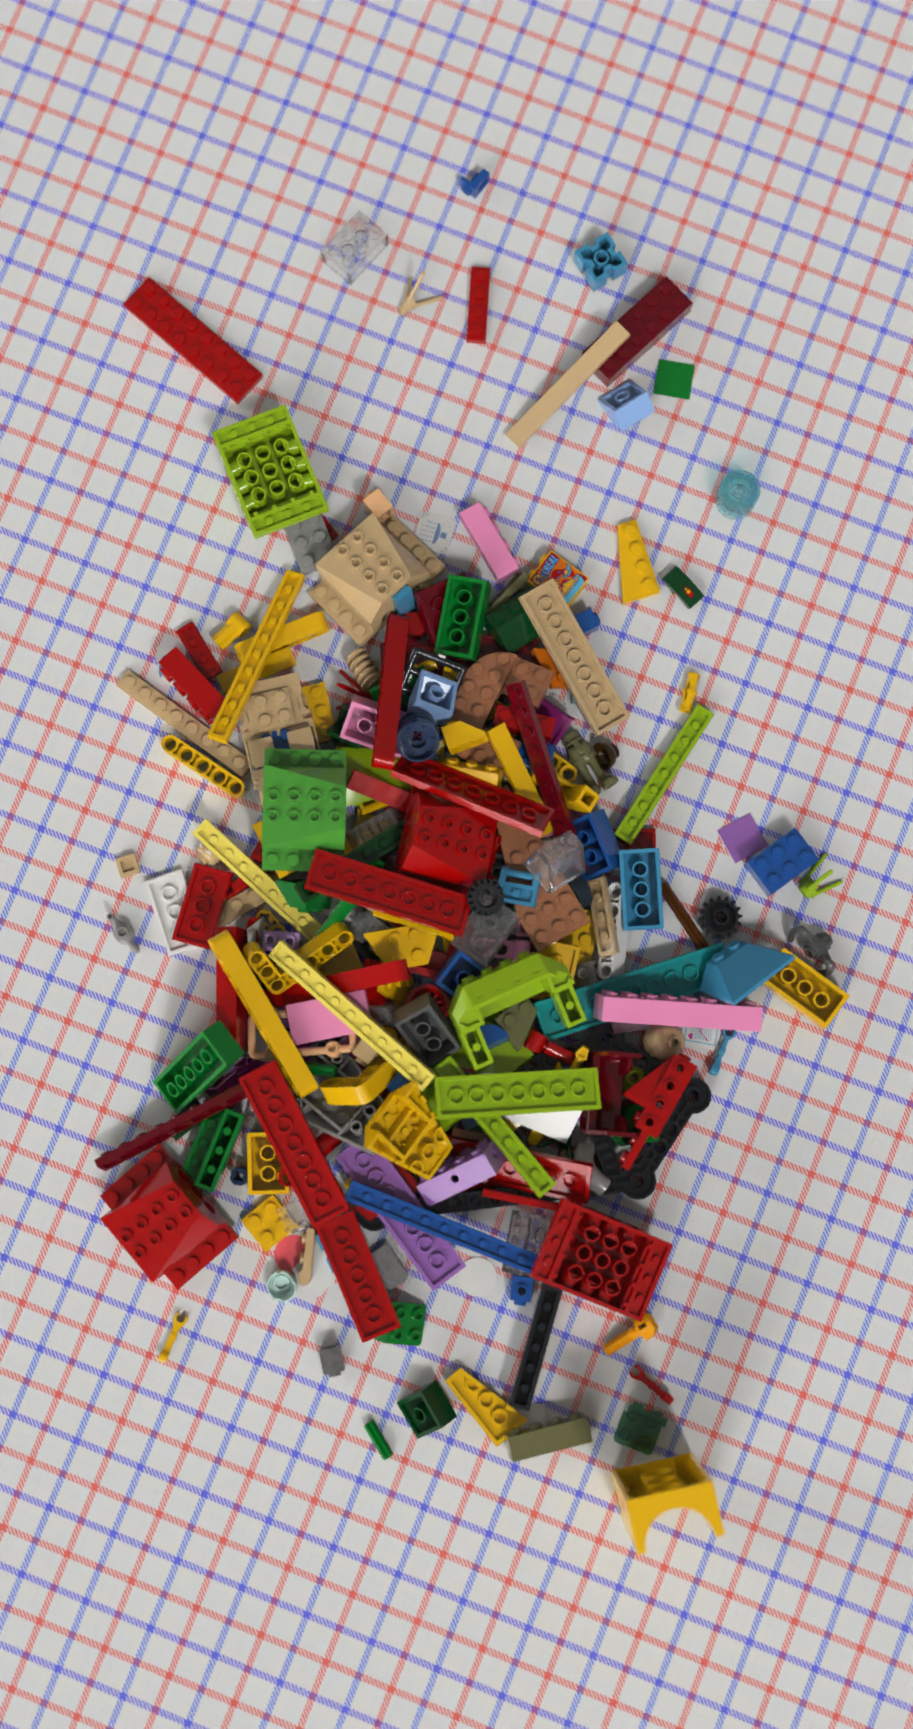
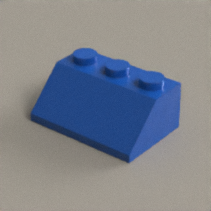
(599, 843)

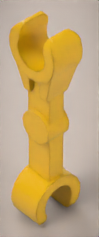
(164, 1355)

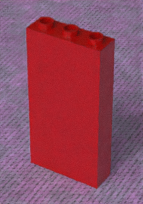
(228, 1004)

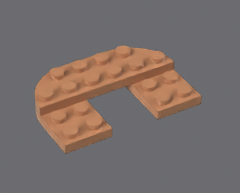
(481, 690)

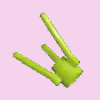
(809, 887)

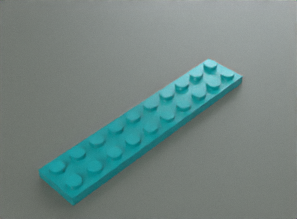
(671, 976)

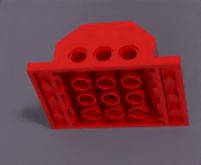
(444, 842)
(165, 1219)
(601, 1259)

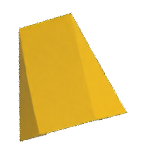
(408, 1132)

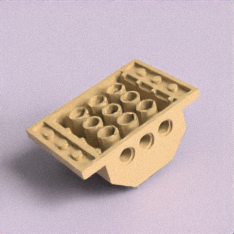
(368, 571)

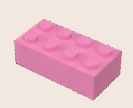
(361, 721)

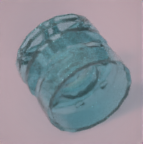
(735, 504)

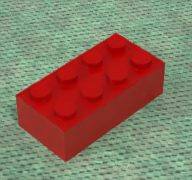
(191, 683)

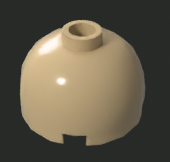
(663, 1041)

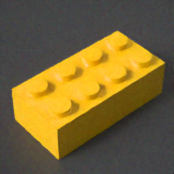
(807, 991)

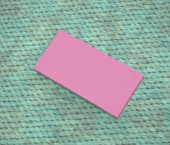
(313, 1022)

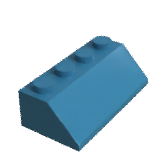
(641, 889)

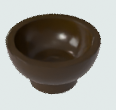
(606, 754)

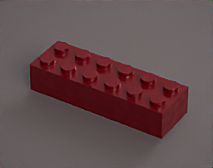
(647, 323)

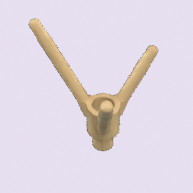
(408, 303)

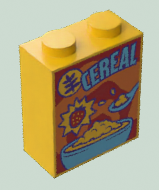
(567, 578)

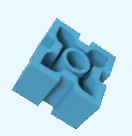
(591, 259)

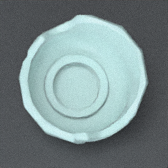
(281, 1285)

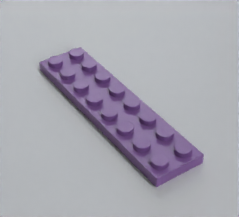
(430, 1255)

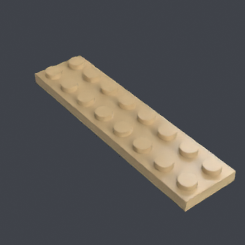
(574, 657)

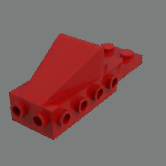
(648, 1093)

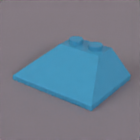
(741, 970)

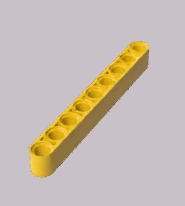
(263, 1014)

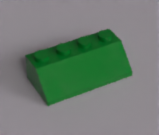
(463, 617)

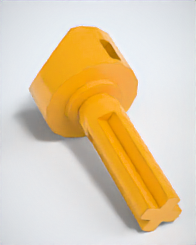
(632, 1333)

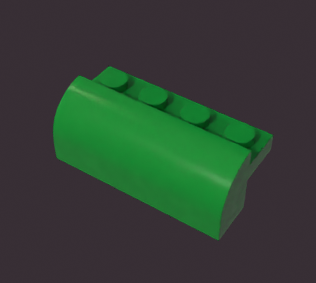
(213, 1148)

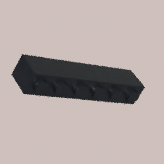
(535, 1347)

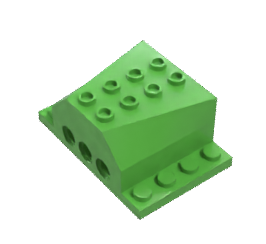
(302, 806)

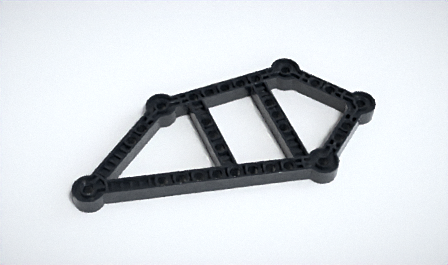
(620, 1178)

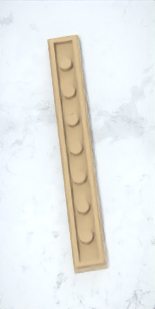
(568, 384)

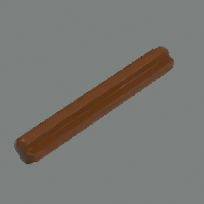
(683, 916)

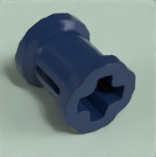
(234, 1174)

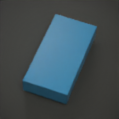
(403, 601)

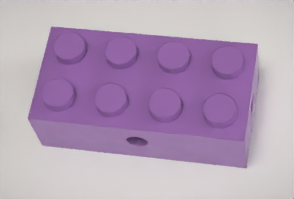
(462, 1172)

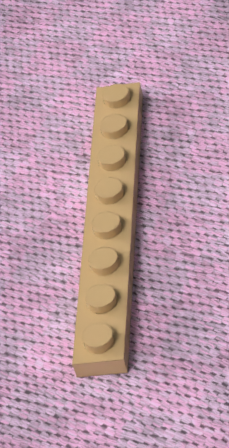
(183, 723)

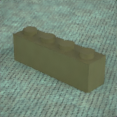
(548, 1437)

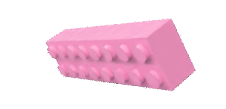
(681, 1012)

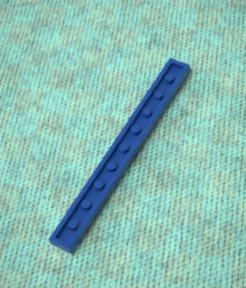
(440, 1226)

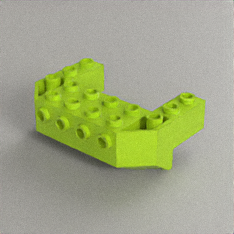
(504, 987)

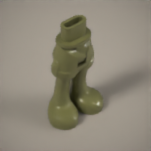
(580, 755)

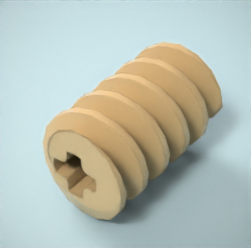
(363, 669)

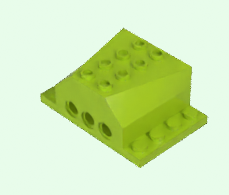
(269, 472)

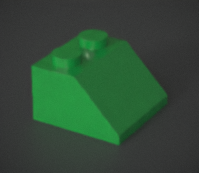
(293, 899)

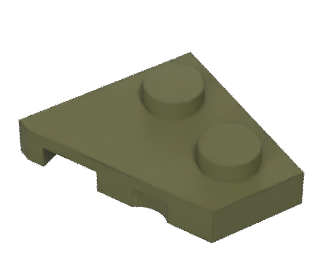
(517, 1022)

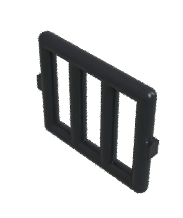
(437, 658)

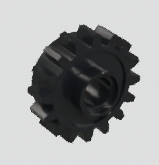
(712, 925)

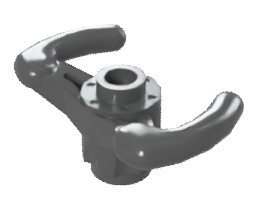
(815, 947)

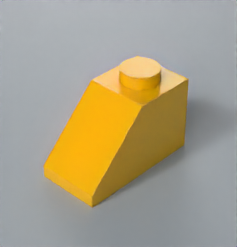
(462, 736)

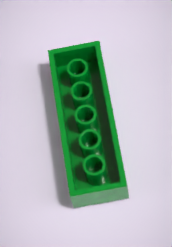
(198, 1066)

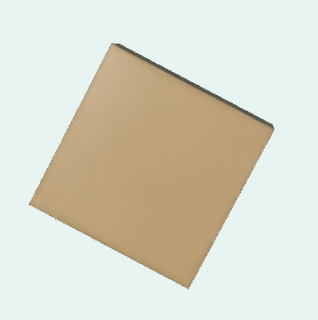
(128, 865)

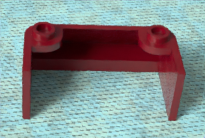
(607, 1120)

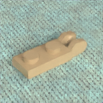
(307, 1256)

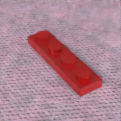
(478, 305)

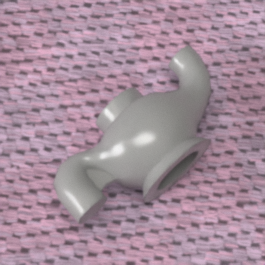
(123, 933)

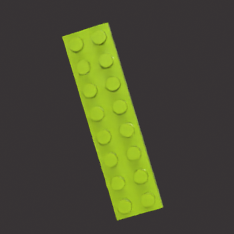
(517, 1093)

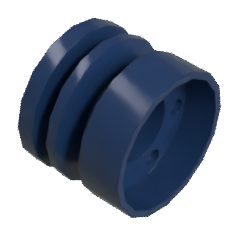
(414, 746)

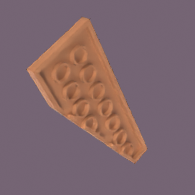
(555, 913)

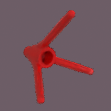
(358, 692)

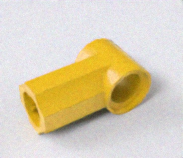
(235, 627)

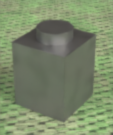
(332, 1360)

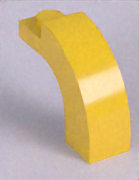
(577, 797)

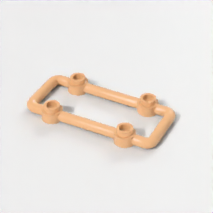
(332, 1048)

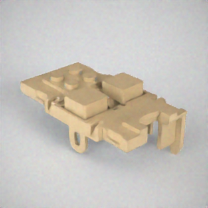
(272, 708)

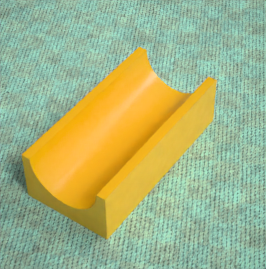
(663, 1485)

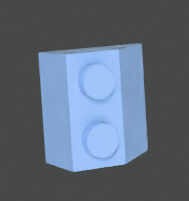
(626, 404)
(433, 696)

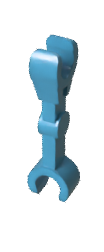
(715, 1067)

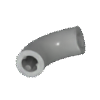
(585, 1152)

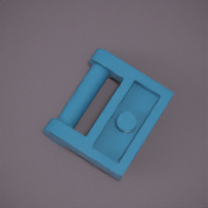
(519, 893)

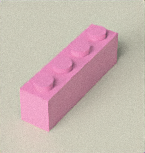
(489, 543)

